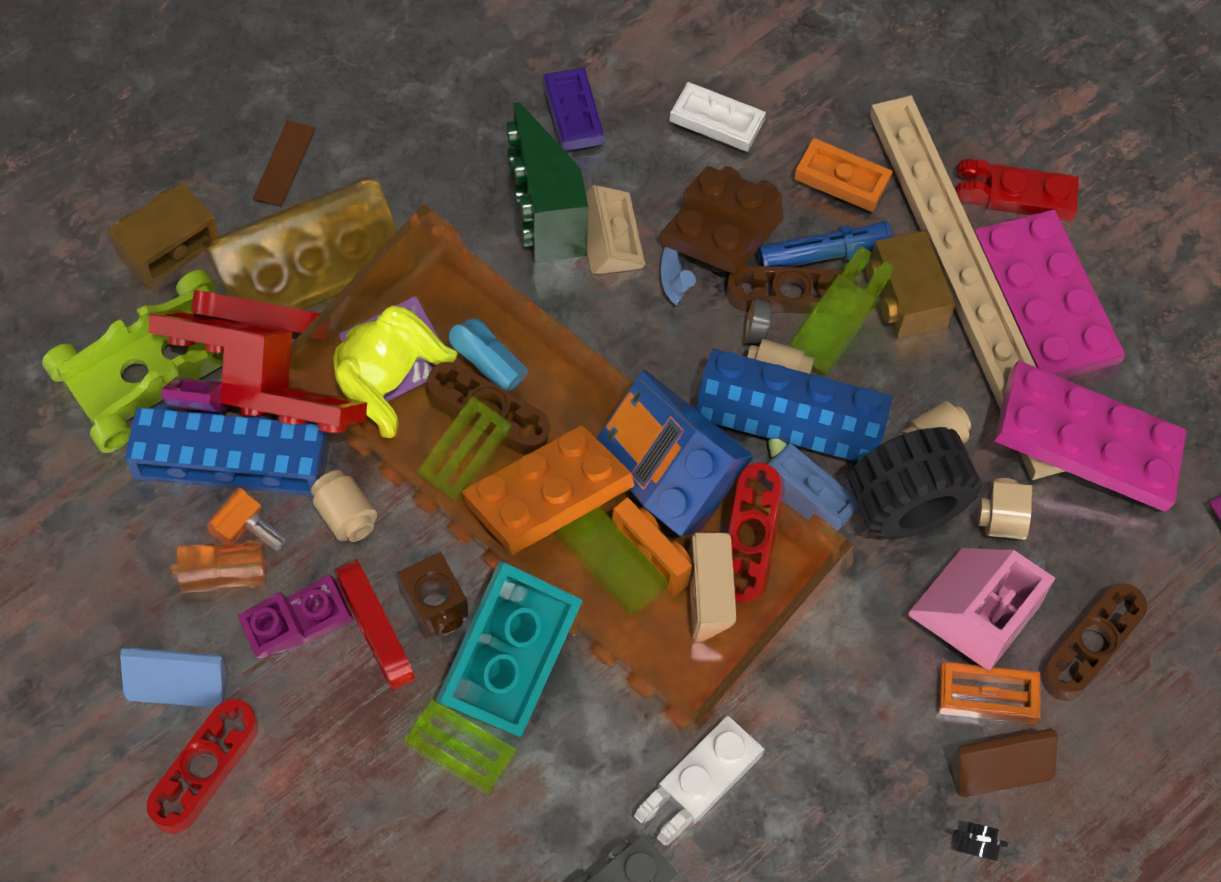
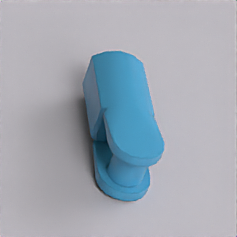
(488, 354)

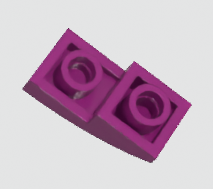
(296, 619)

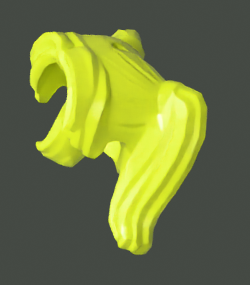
(380, 356)

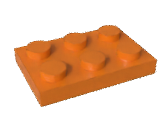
(547, 489)

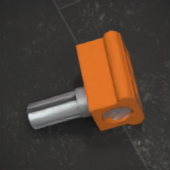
(242, 514)

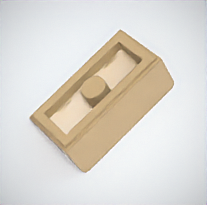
(612, 232)
(711, 585)

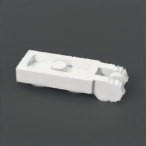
(702, 778)

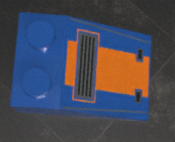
(675, 455)

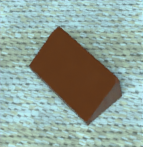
(1004, 763)

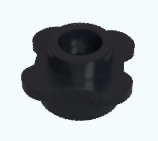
(980, 841)

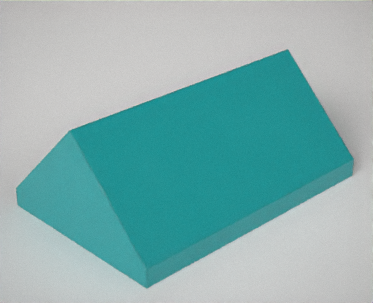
(509, 649)

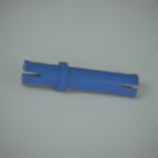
(822, 247)

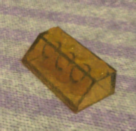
(306, 249)

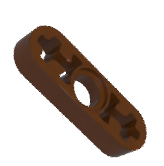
(761, 275)
(482, 389)
(1092, 661)

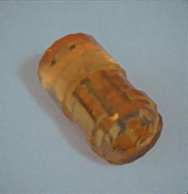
(220, 566)

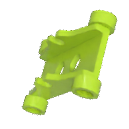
(97, 371)

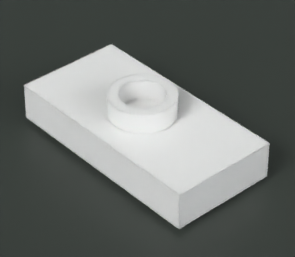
(717, 116)

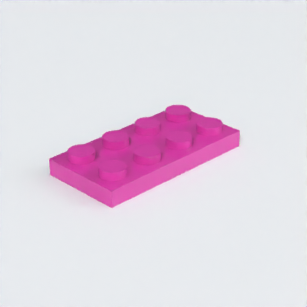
(1050, 295)
(1091, 436)

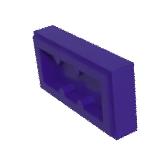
(573, 109)

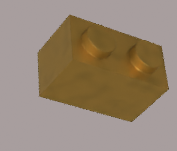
(163, 234)
(917, 291)

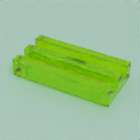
(449, 439)
(495, 769)

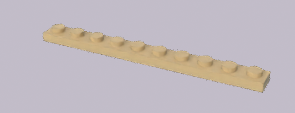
(959, 253)

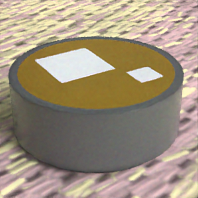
(757, 321)

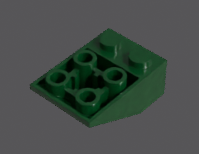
(546, 191)

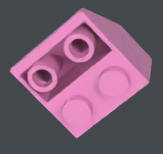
(983, 602)

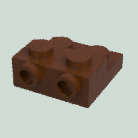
(724, 218)

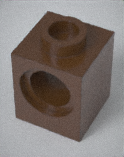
(429, 578)

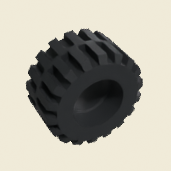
(914, 482)

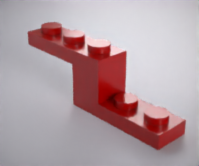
(258, 370)

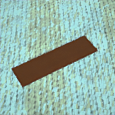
(283, 163)

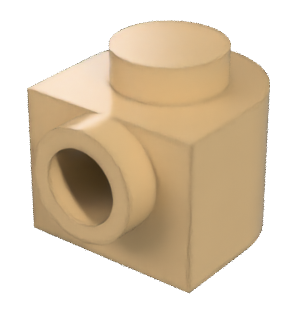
(1006, 509)

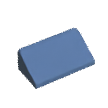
(811, 489)
(173, 677)

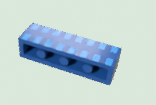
(792, 406)
(226, 451)

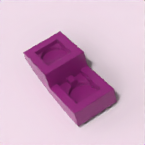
(194, 394)

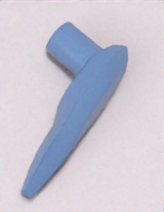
(673, 277)

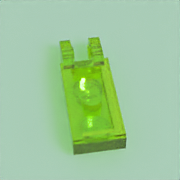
(841, 313)

